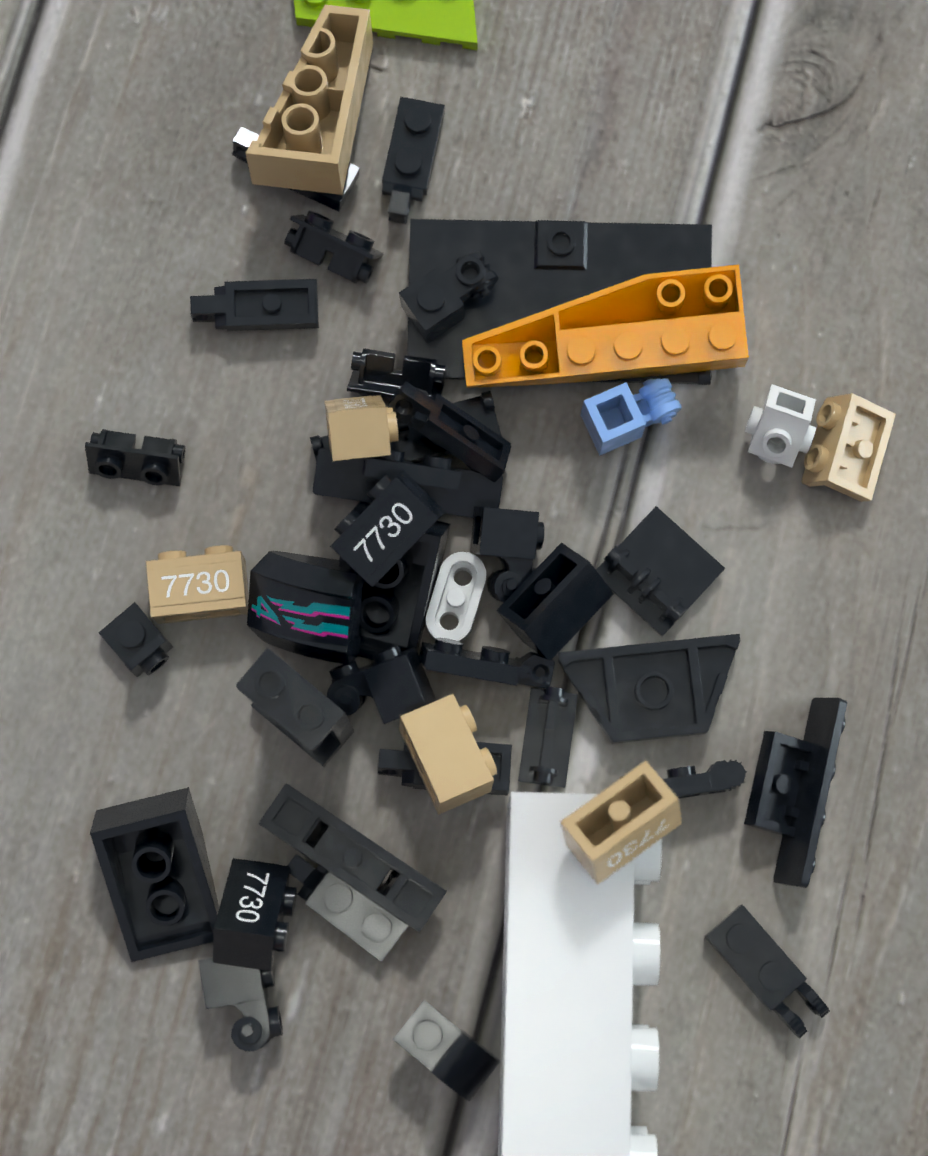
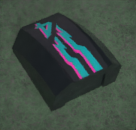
(306, 605)

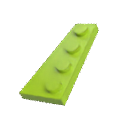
(422, 19)

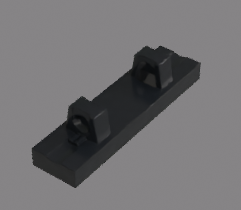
(352, 857)

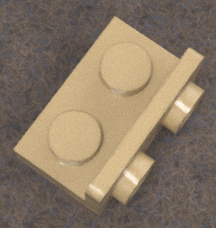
(848, 446)

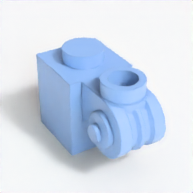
(620, 417)

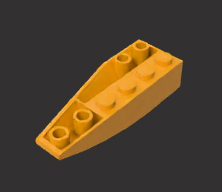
(622, 332)

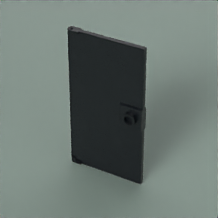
(545, 267)

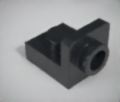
(137, 641)

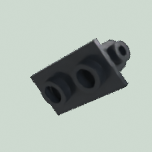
(317, 237)
(375, 374)
(114, 456)
(548, 737)

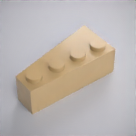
(315, 120)

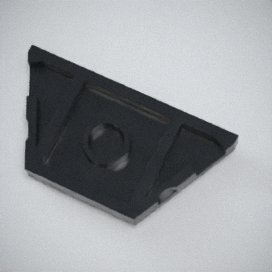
(652, 687)

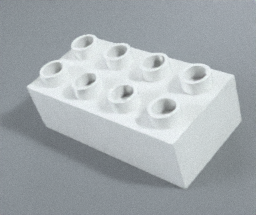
(570, 992)

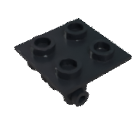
(659, 570)

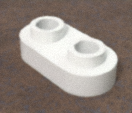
(454, 599)

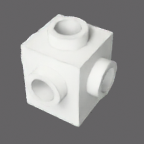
(781, 426)

